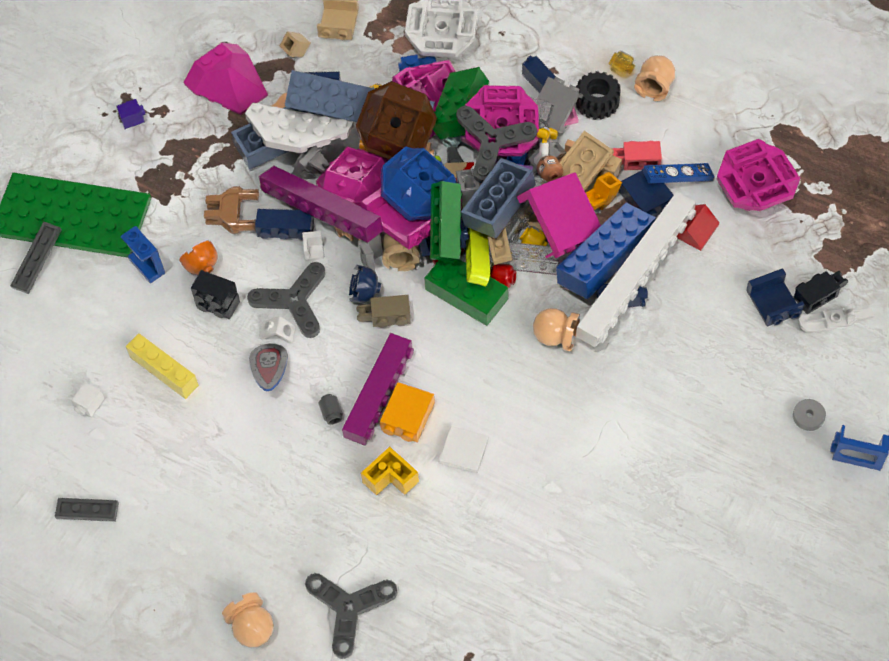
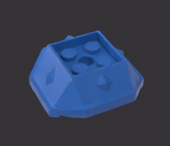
(408, 182)

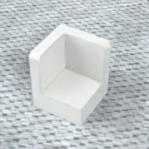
(313, 245)

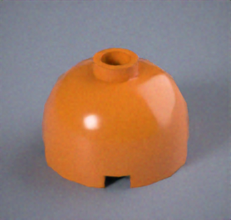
(200, 258)

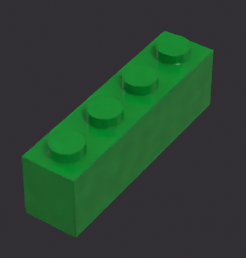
(445, 221)

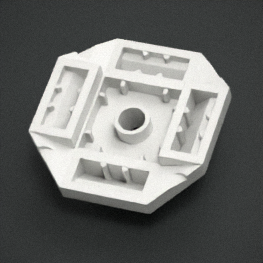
(441, 27)

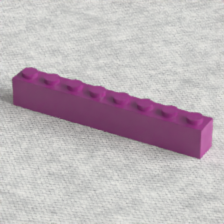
(321, 204)

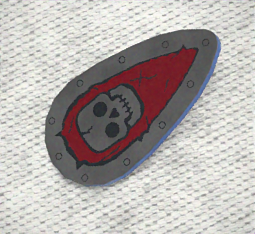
(268, 365)

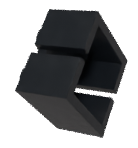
(215, 294)

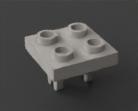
(311, 162)

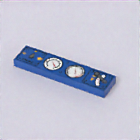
(678, 173)

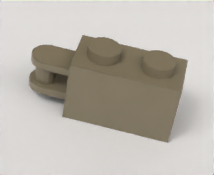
(386, 311)

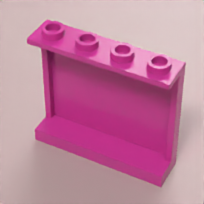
(562, 213)
(394, 224)

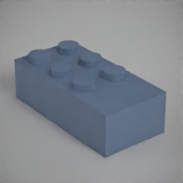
(497, 198)

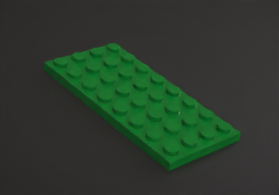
(88, 214)

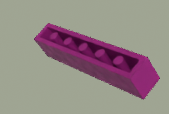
(377, 389)

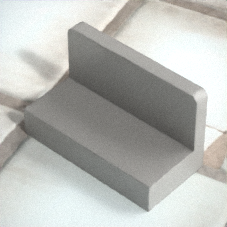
(370, 251)

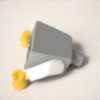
(546, 148)

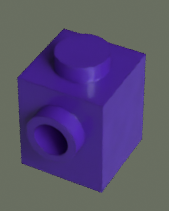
(131, 113)

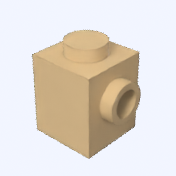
(294, 44)
(612, 166)

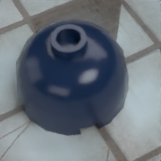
(364, 285)

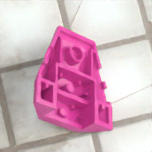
(226, 78)
(426, 79)

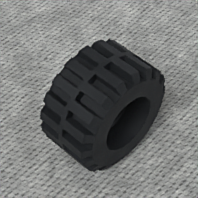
(598, 84)

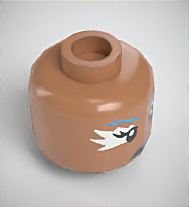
(549, 168)

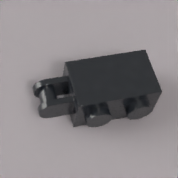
(819, 290)

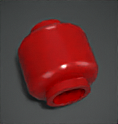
(504, 274)

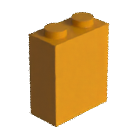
(407, 412)

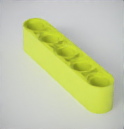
(477, 258)

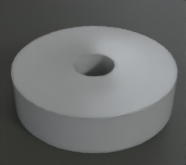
(809, 406)

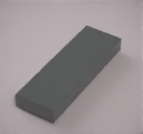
(86, 509)

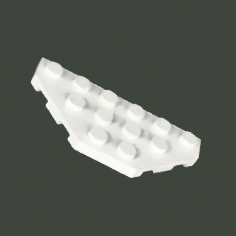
(294, 129)

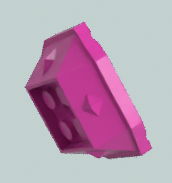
(504, 106)
(760, 162)
(353, 175)

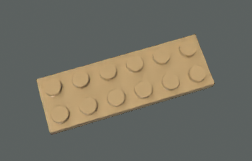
(586, 159)

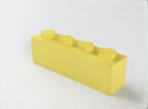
(162, 366)

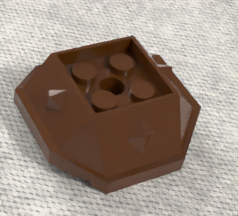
(395, 101)

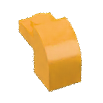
(604, 191)

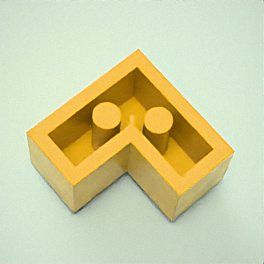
(388, 469)

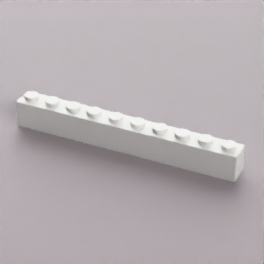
(635, 270)

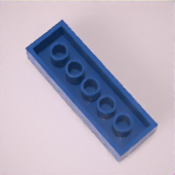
(604, 251)

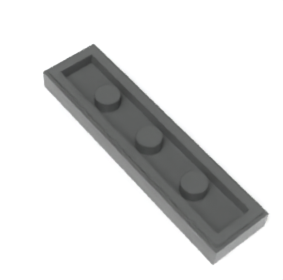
(35, 257)

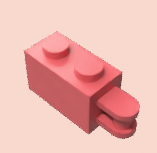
(639, 154)

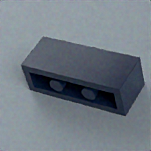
(283, 223)

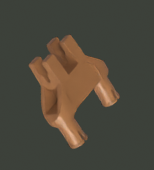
(225, 209)

